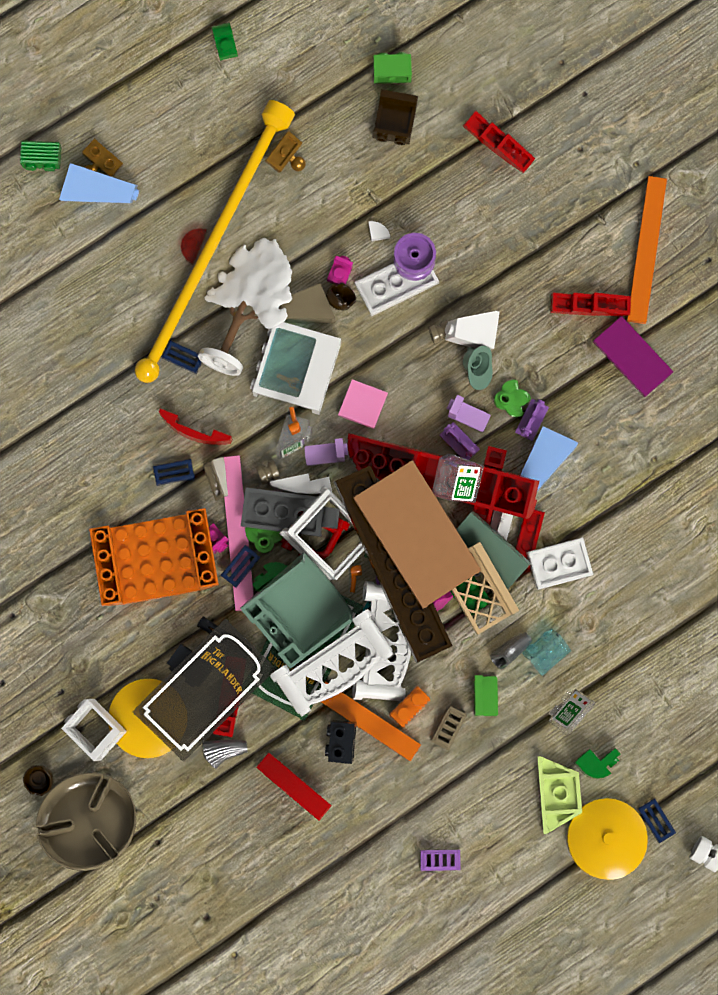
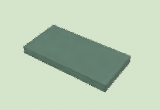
(503, 555)

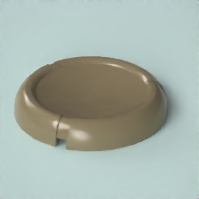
(86, 821)

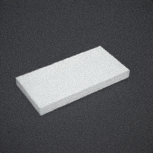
(388, 288)

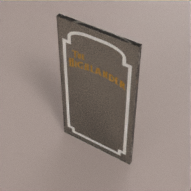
(204, 690)

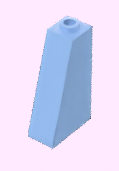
(91, 186)
(547, 455)

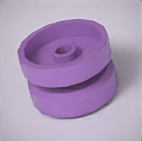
(405, 257)

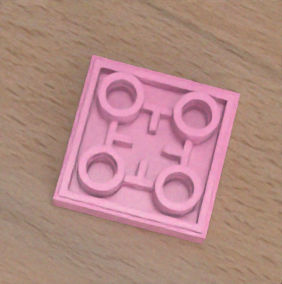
(363, 404)

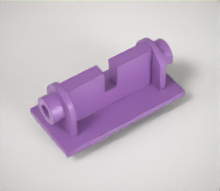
(532, 419)
(459, 441)

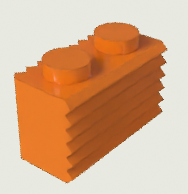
(409, 707)

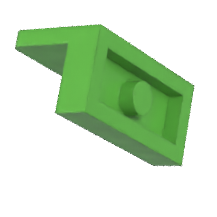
(485, 695)

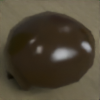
(340, 296)
(38, 780)

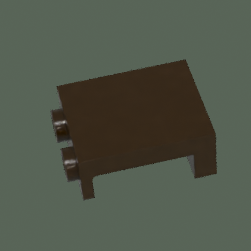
(395, 117)

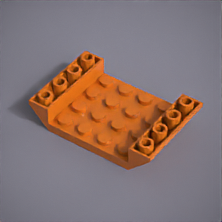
(154, 558)

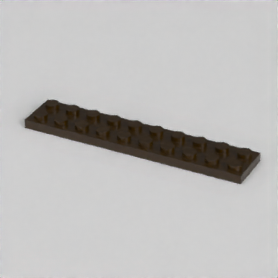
(419, 626)

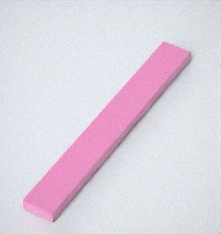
(237, 534)

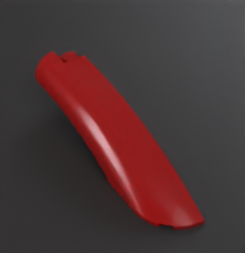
(497, 488)

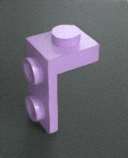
(467, 414)
(326, 453)

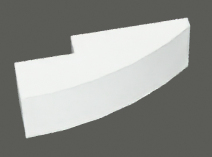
(301, 485)

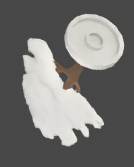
(257, 281)

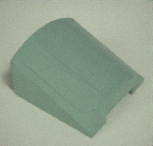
(298, 610)

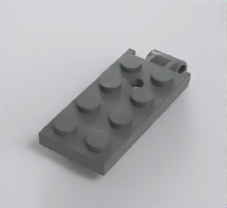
(279, 510)

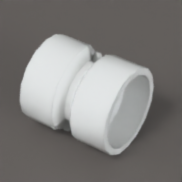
(700, 853)

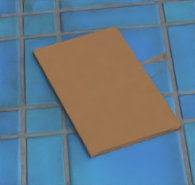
(417, 534)

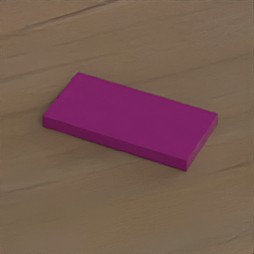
(633, 356)

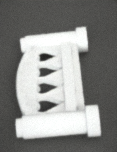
(294, 682)
(373, 684)

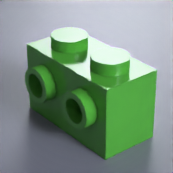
(392, 68)

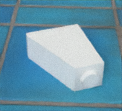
(473, 330)

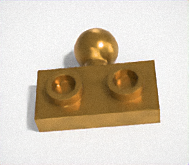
(285, 152)
(101, 159)

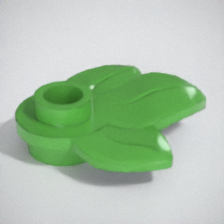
(514, 397)
(258, 535)

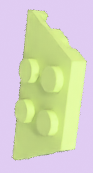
(559, 794)

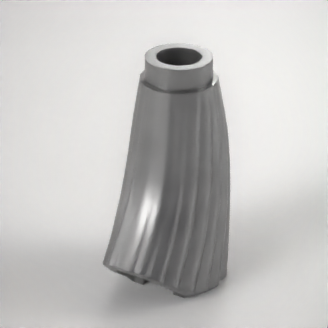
(510, 650)
(220, 750)

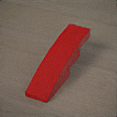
(499, 142)
(591, 304)
(294, 786)

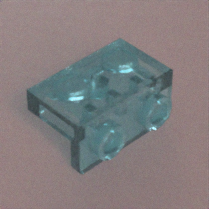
(546, 651)

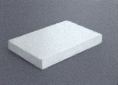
(559, 563)

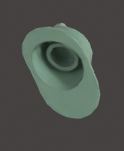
(479, 366)

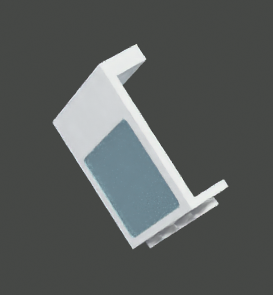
(296, 366)

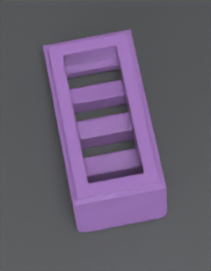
(423, 860)

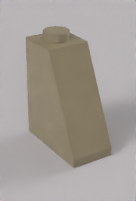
(309, 307)

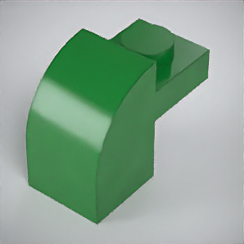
(224, 41)
(272, 570)
(593, 767)

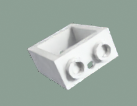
(107, 743)

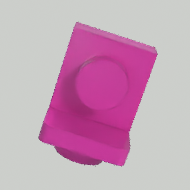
(340, 270)
(218, 540)

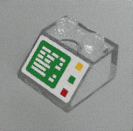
(290, 443)
(457, 479)
(571, 711)

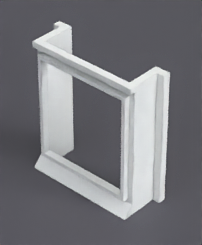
(291, 536)

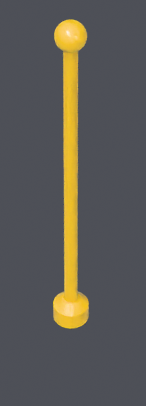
(276, 118)

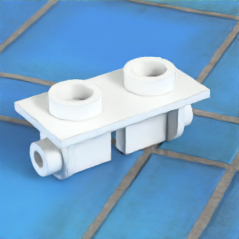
(501, 523)

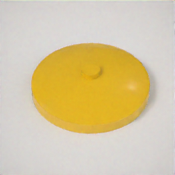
(139, 738)
(607, 839)

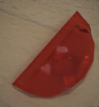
(191, 244)

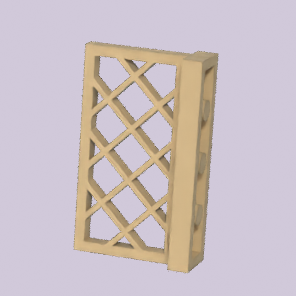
(494, 583)

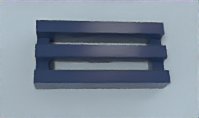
(168, 350)
(176, 479)
(246, 571)
(665, 835)

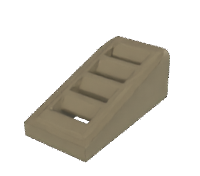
(216, 476)
(461, 715)

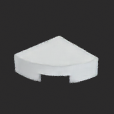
(378, 231)

